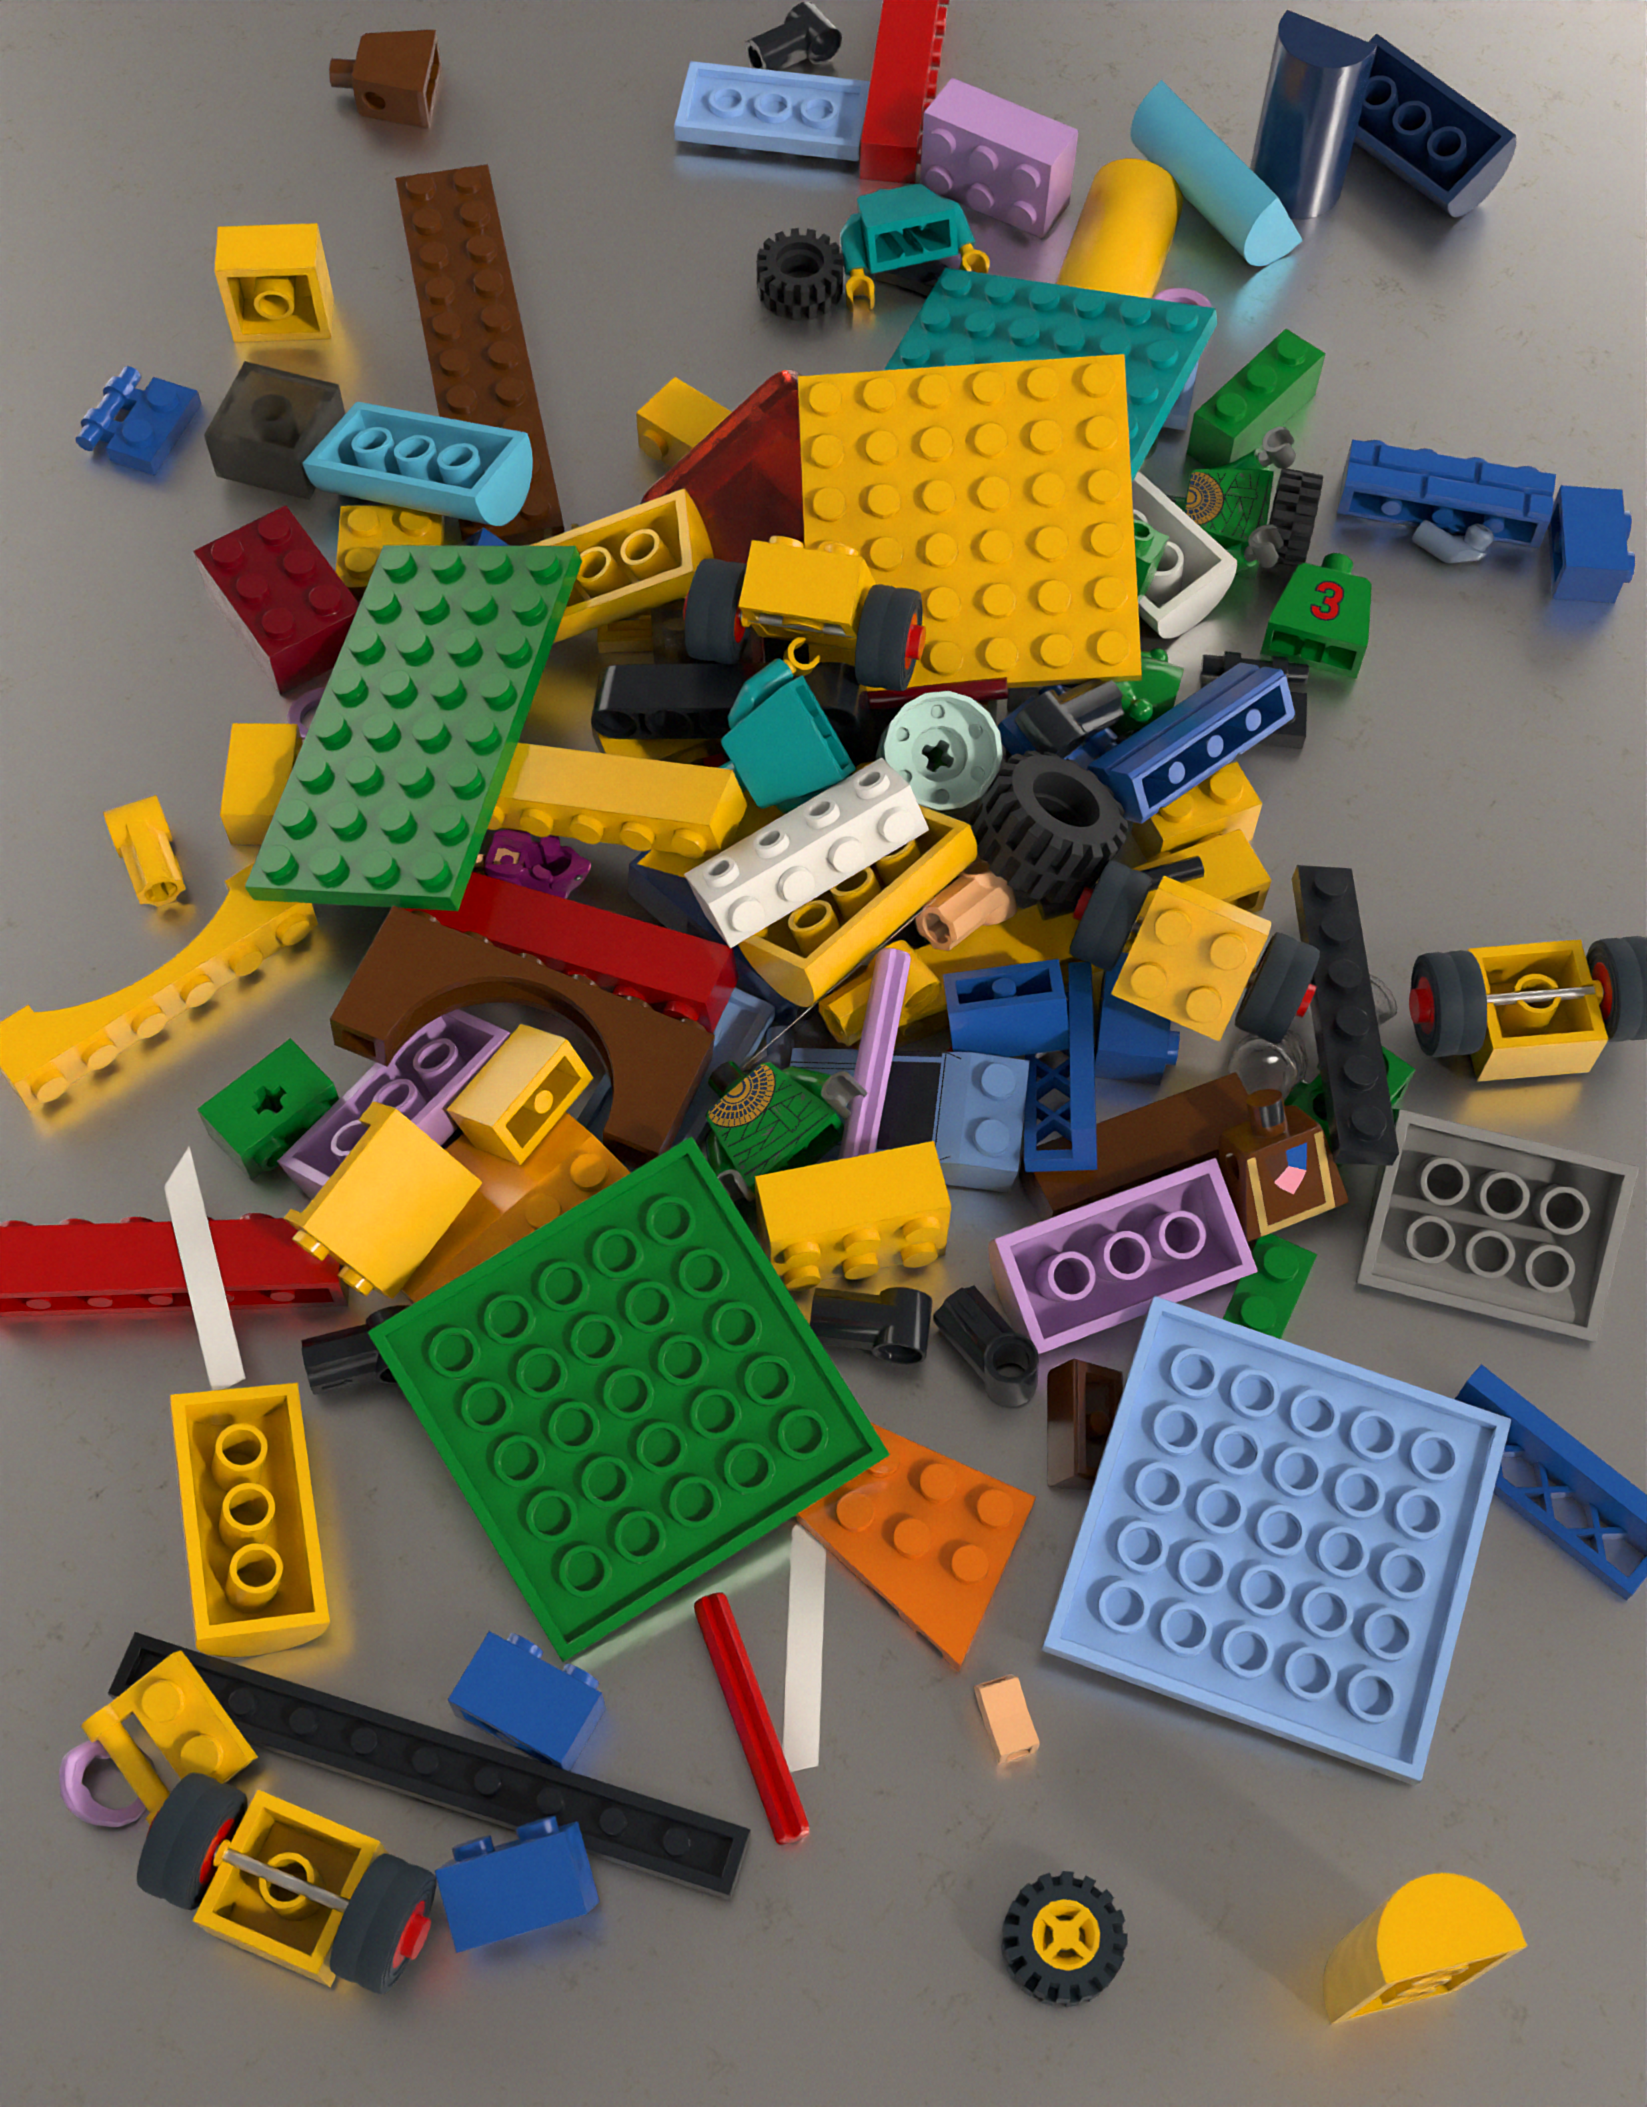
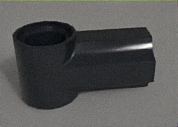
(802, 36)
(1067, 720)
(888, 1324)
(987, 1343)
(347, 1355)

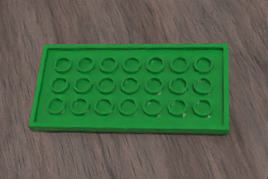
(416, 728)

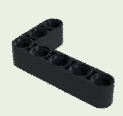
(697, 699)

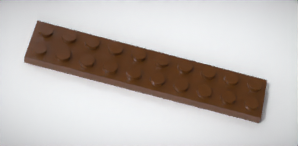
(476, 327)

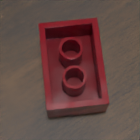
(279, 597)

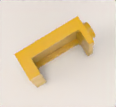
(384, 1204)

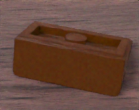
(1079, 1420)

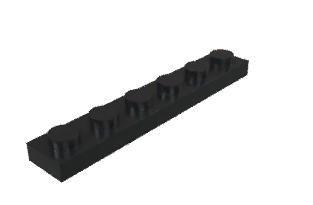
(1345, 1019)

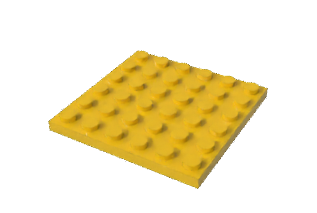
(994, 502)

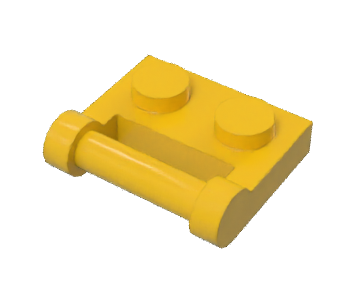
(182, 1722)

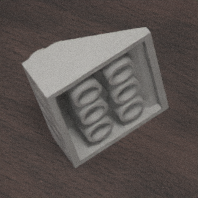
(1497, 1225)

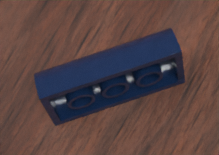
(1310, 113)
(1431, 133)

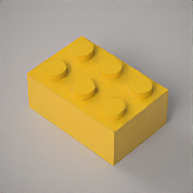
(854, 1215)

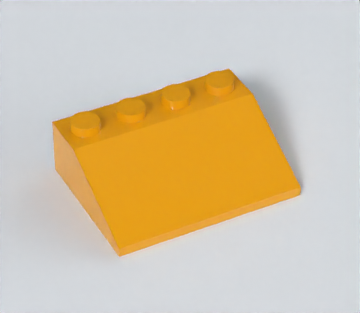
(515, 1199)

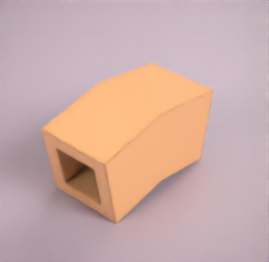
(1006, 1718)

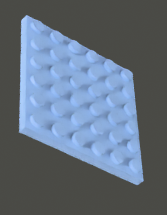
(1281, 1539)

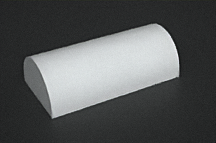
(1192, 568)

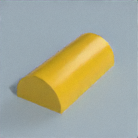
(1124, 230)
(632, 561)
(838, 929)
(248, 1520)
(1419, 1946)

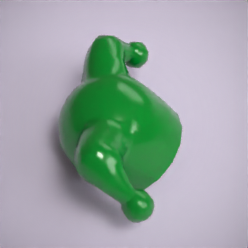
(1150, 697)

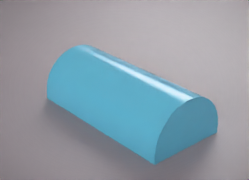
(1213, 178)
(425, 464)

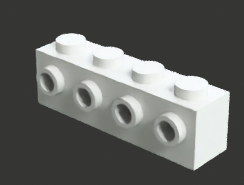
(807, 851)

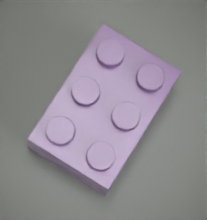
(998, 157)

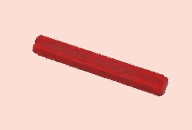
(751, 1719)

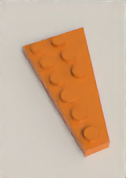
(924, 1538)

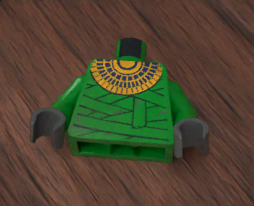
(1235, 501)
(773, 1121)

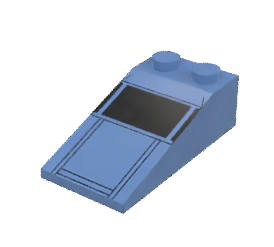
(957, 1099)

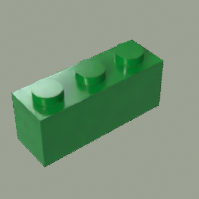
(1256, 400)

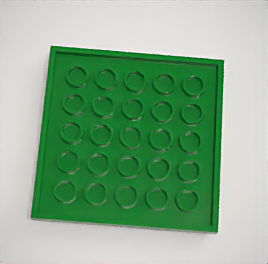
(627, 1397)

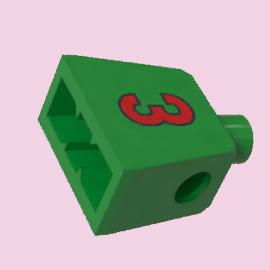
(1322, 617)

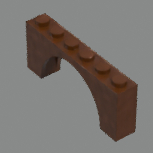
(428, 970)

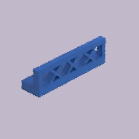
(1080, 1088)
(1577, 1476)

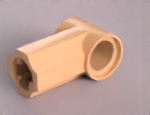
(965, 905)

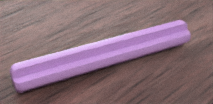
(876, 1052)

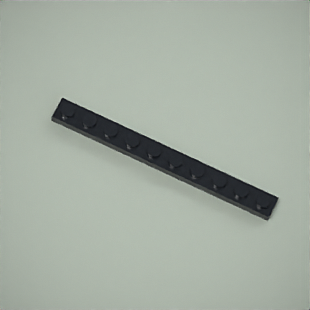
(459, 1771)

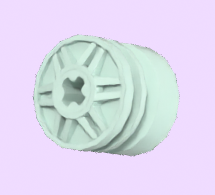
(968, 745)

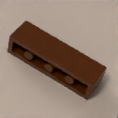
(1142, 1146)

